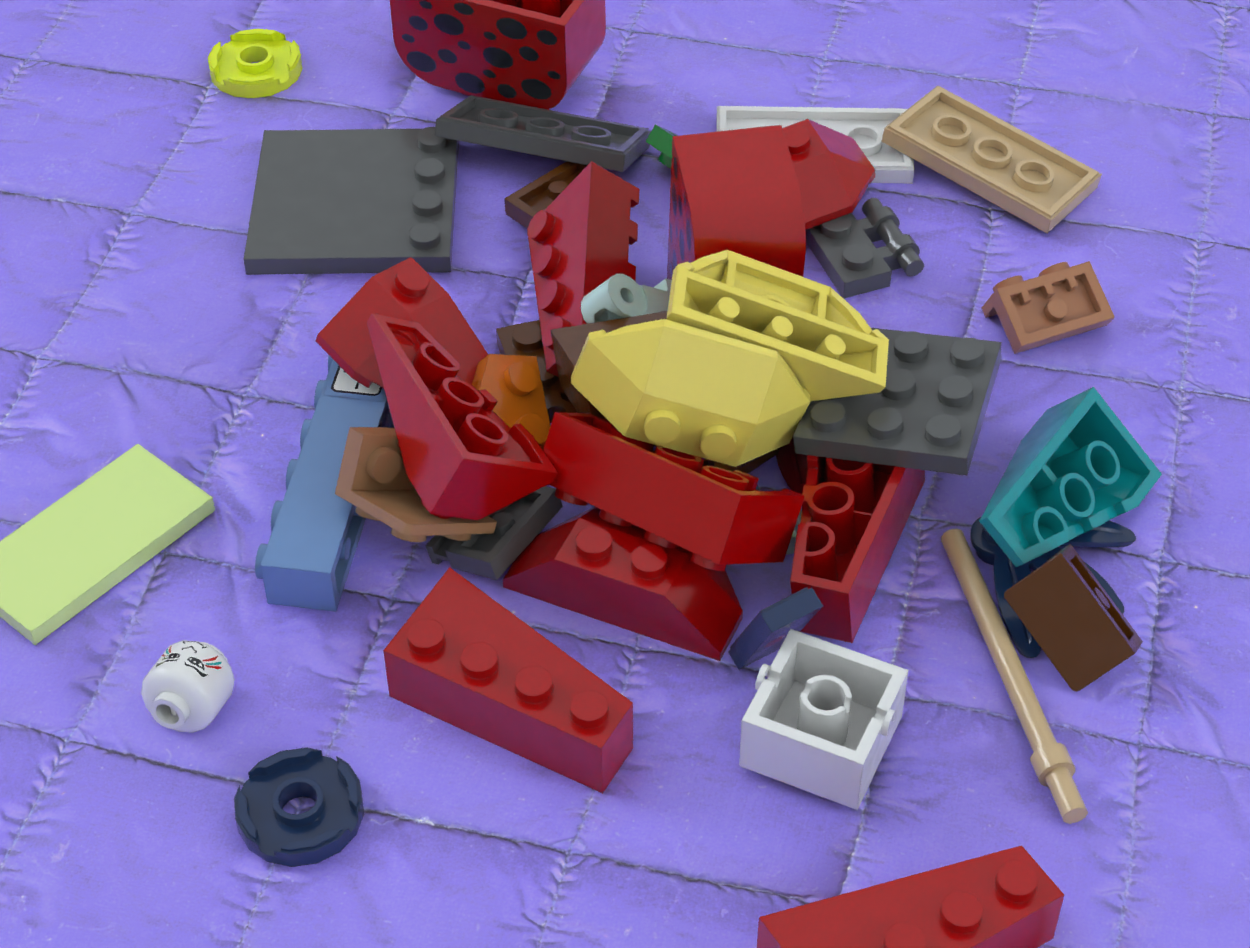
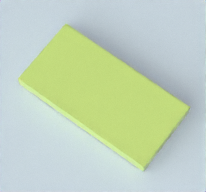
(94, 540)

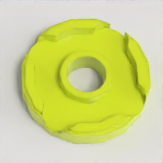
(276, 69)

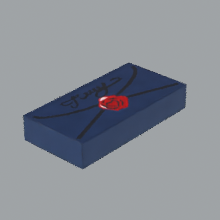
(772, 625)

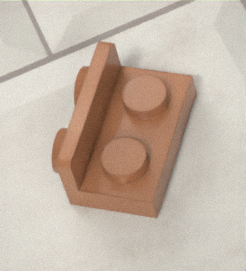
(1050, 306)

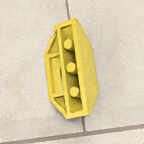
(772, 308)
(691, 390)

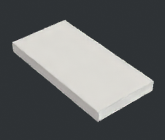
(861, 124)

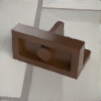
(1073, 619)

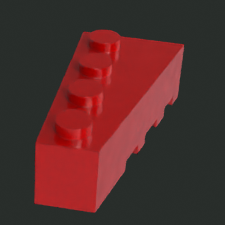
(580, 246)
(669, 495)
(848, 536)
(508, 685)
(967, 904)

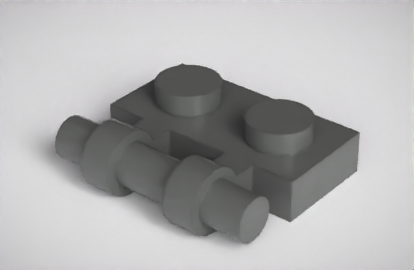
(851, 258)

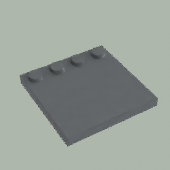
(352, 201)

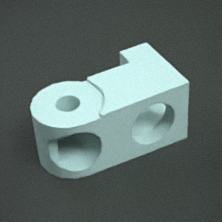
(624, 298)

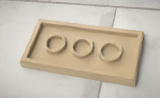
(992, 158)

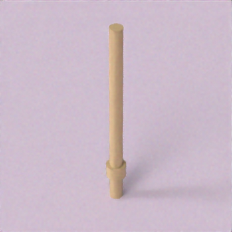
(1049, 758)

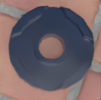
(306, 836)

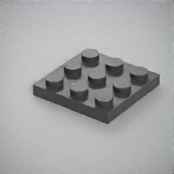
(921, 418)

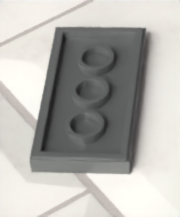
(543, 132)

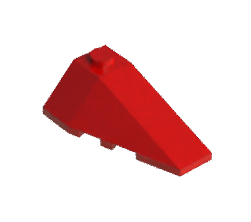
(405, 294)

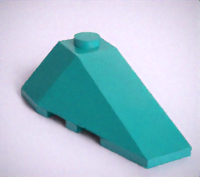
(1067, 479)

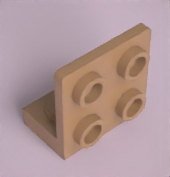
(378, 486)

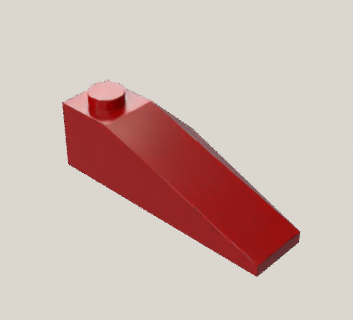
(448, 435)

